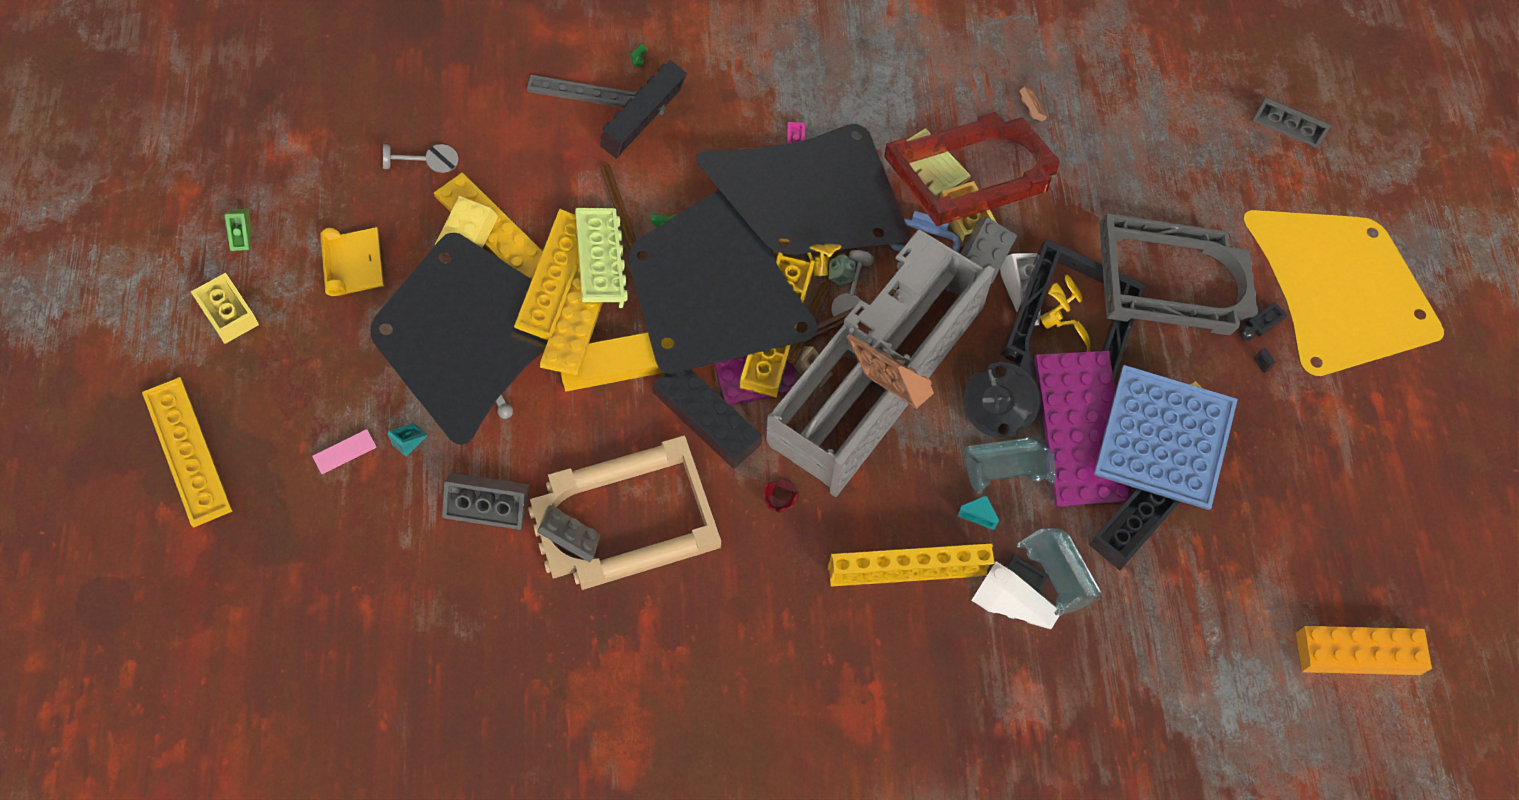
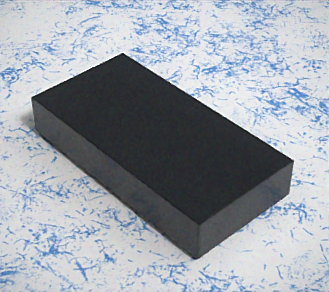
(1028, 573)

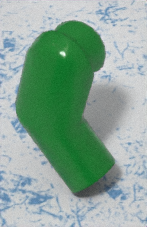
(636, 55)
(658, 219)

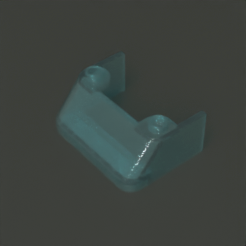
(1007, 460)
(1064, 567)

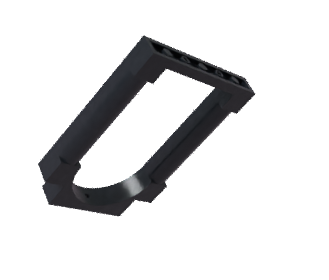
(1049, 253)

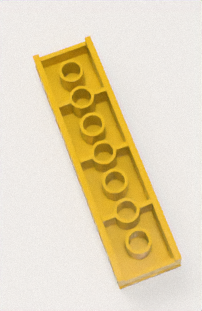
(616, 361)
(765, 369)
(910, 564)

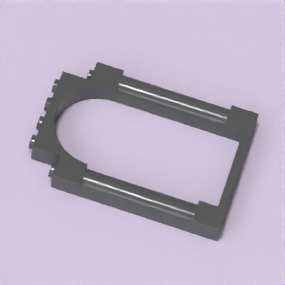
(1209, 241)

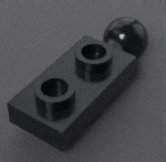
(1263, 322)

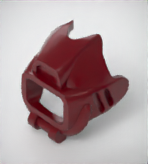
(775, 503)

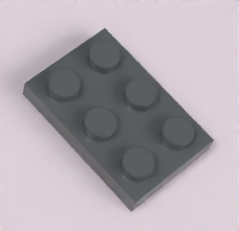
(569, 533)

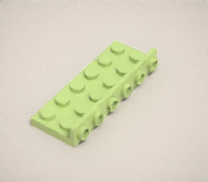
(600, 255)

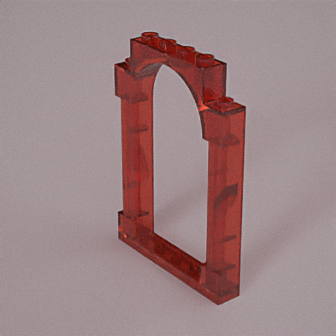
(987, 127)

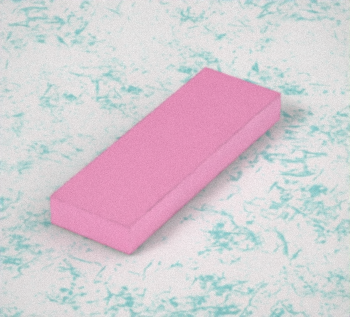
(344, 451)

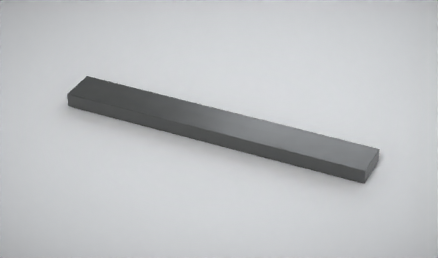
(580, 91)

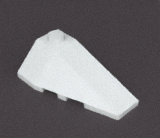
(1016, 275)
(1011, 596)

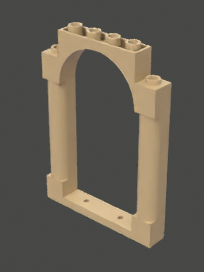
(597, 572)

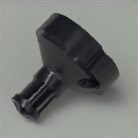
(1000, 400)

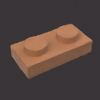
(1030, 100)

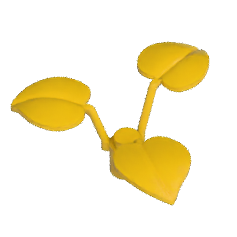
(821, 261)
(1054, 316)

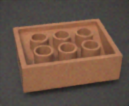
(891, 373)

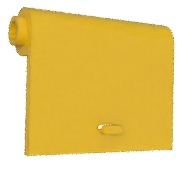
(348, 261)

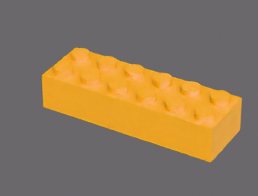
(1363, 650)

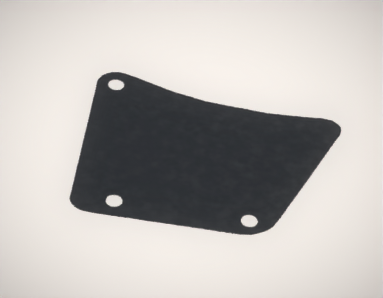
(811, 191)
(713, 289)
(458, 333)

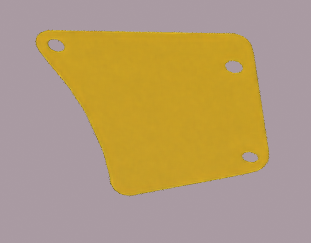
(1343, 288)

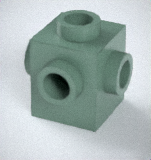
(842, 270)

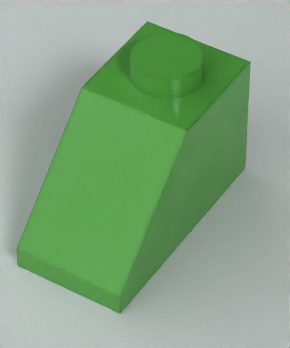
(238, 229)

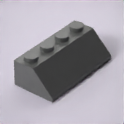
(1291, 122)
(485, 500)

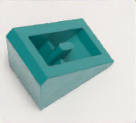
(406, 438)
(979, 512)

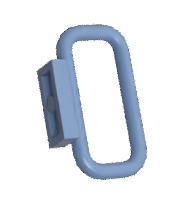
(925, 223)

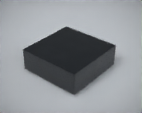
(1264, 360)

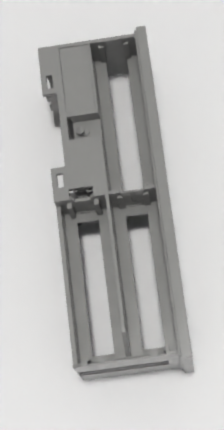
(920, 280)

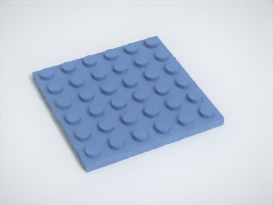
(1166, 437)

